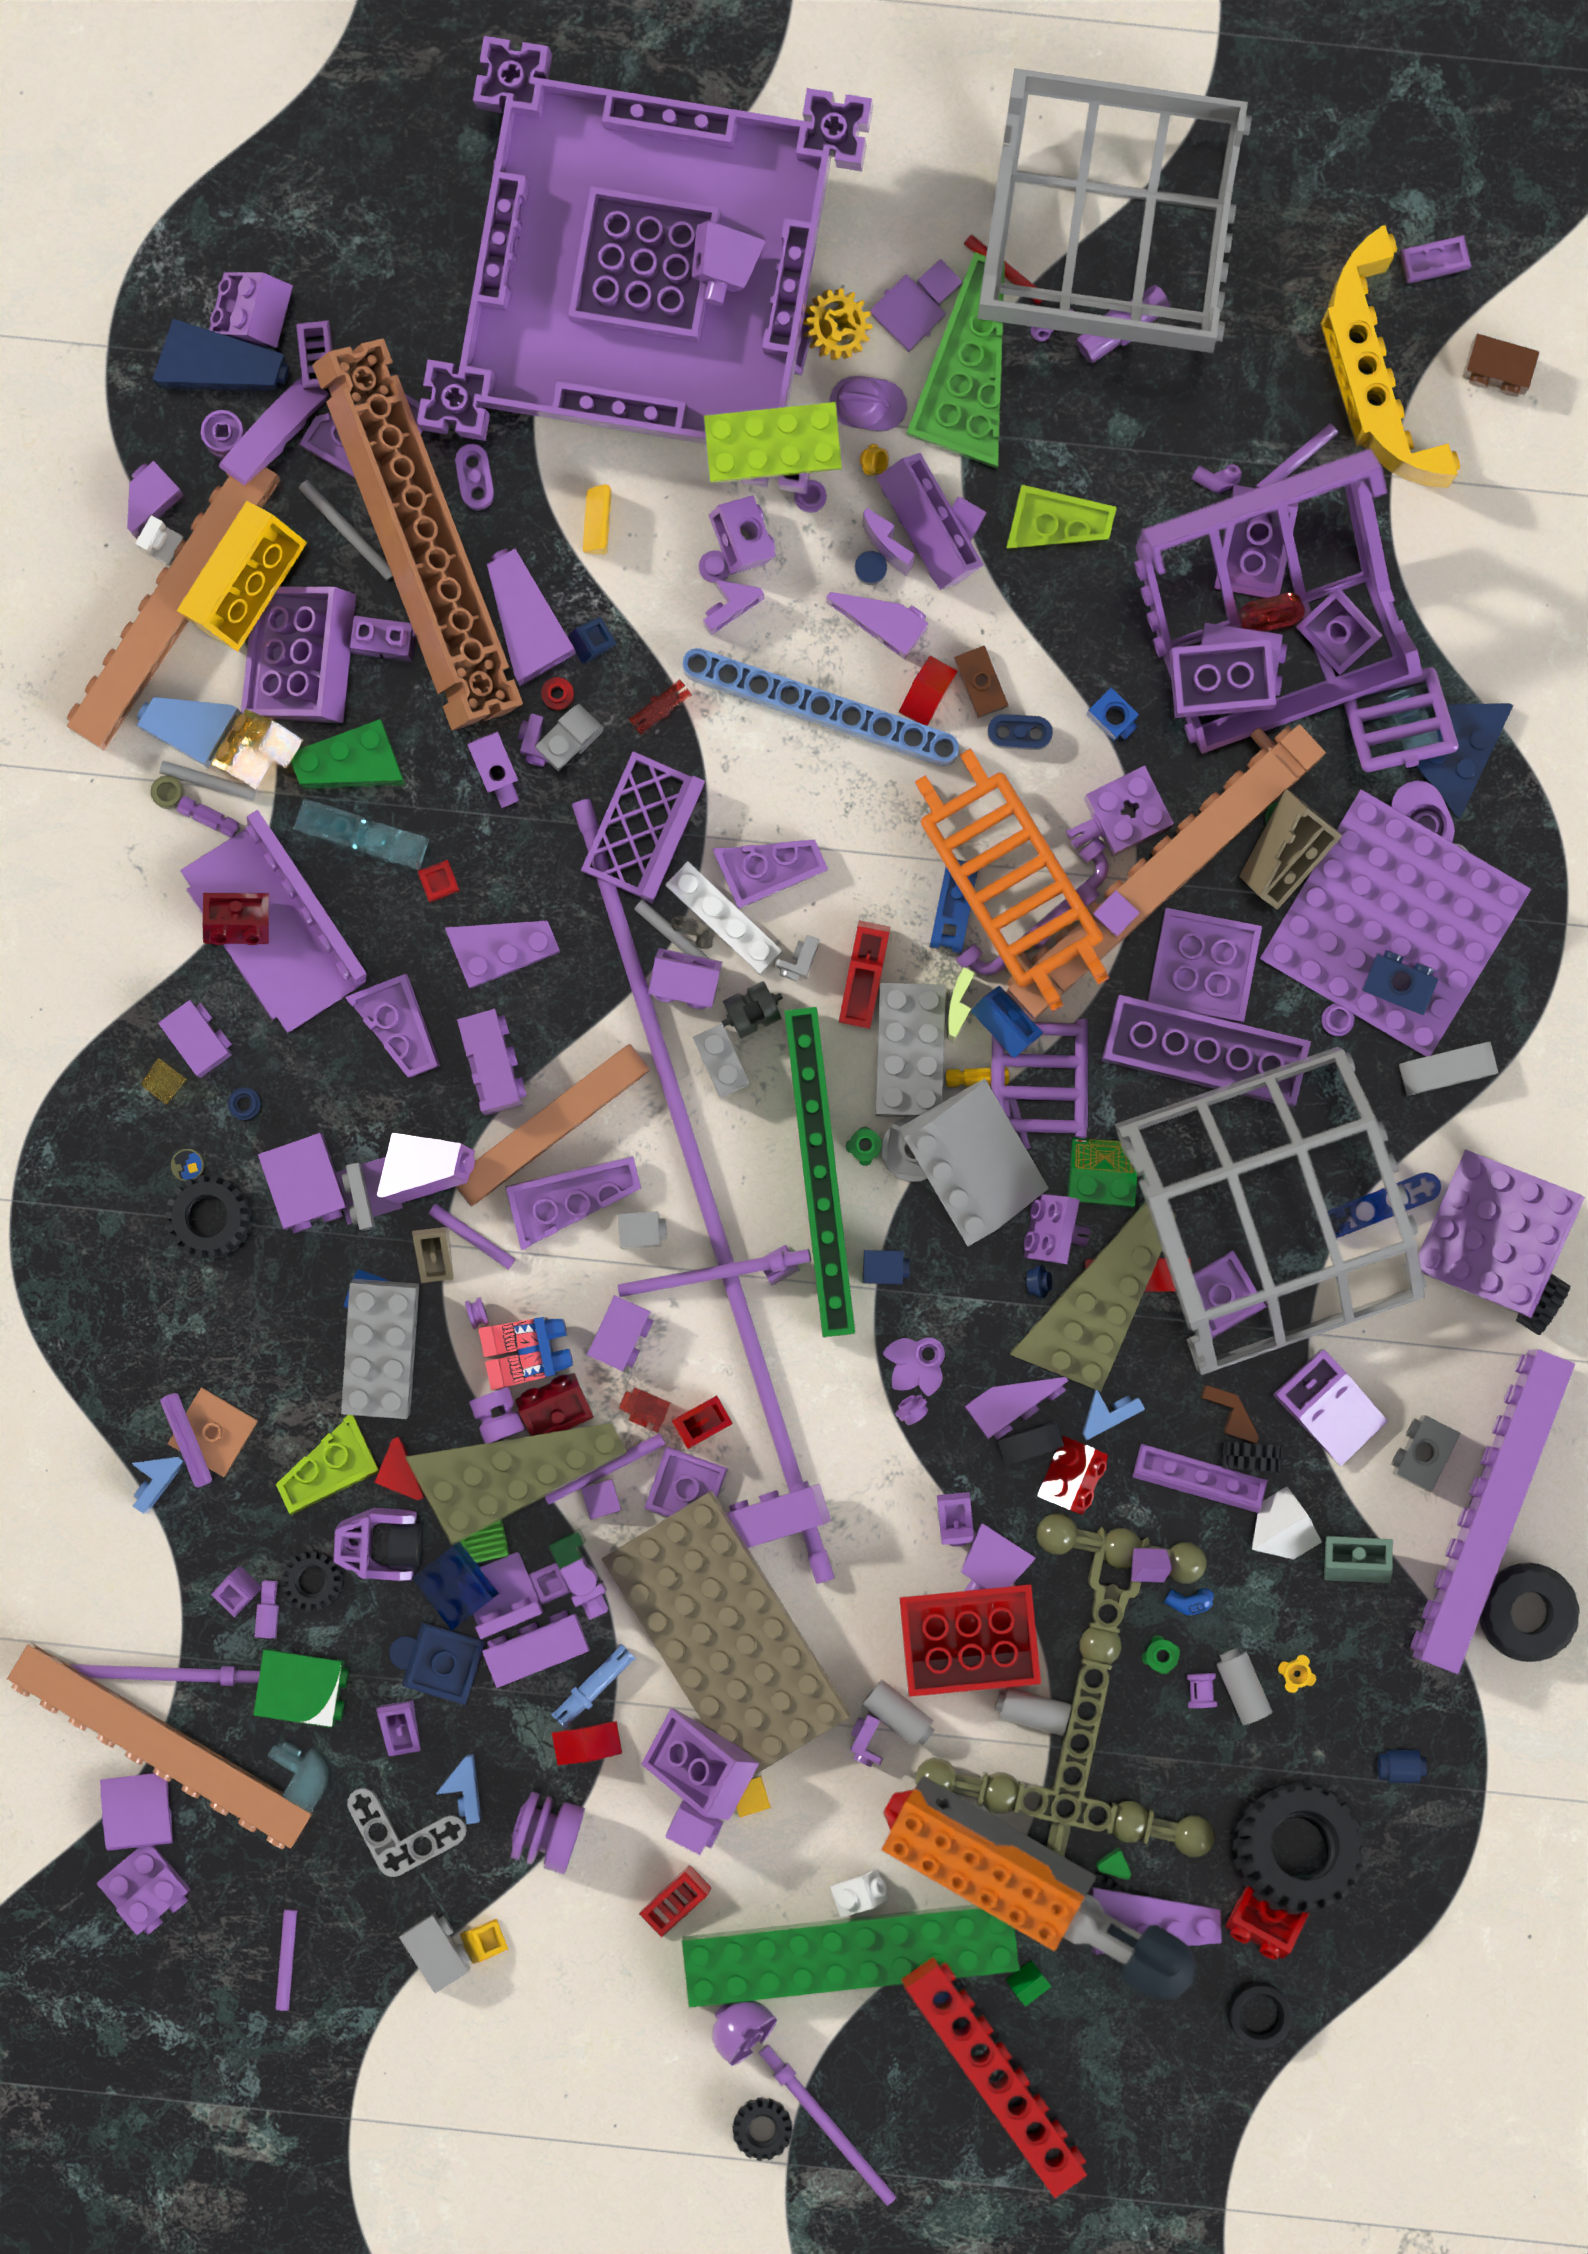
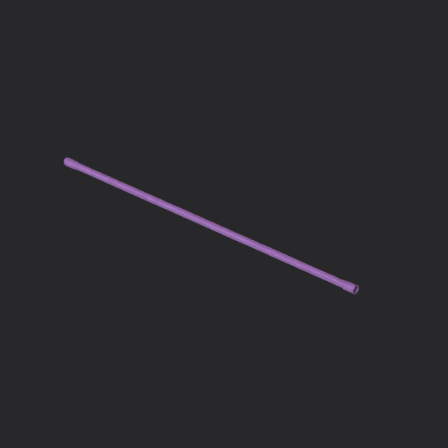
(589, 827)

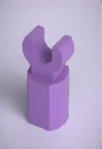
(267, 1611)

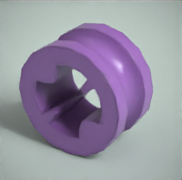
(477, 1312)

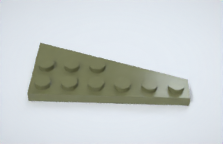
(1093, 1314)
(495, 1479)

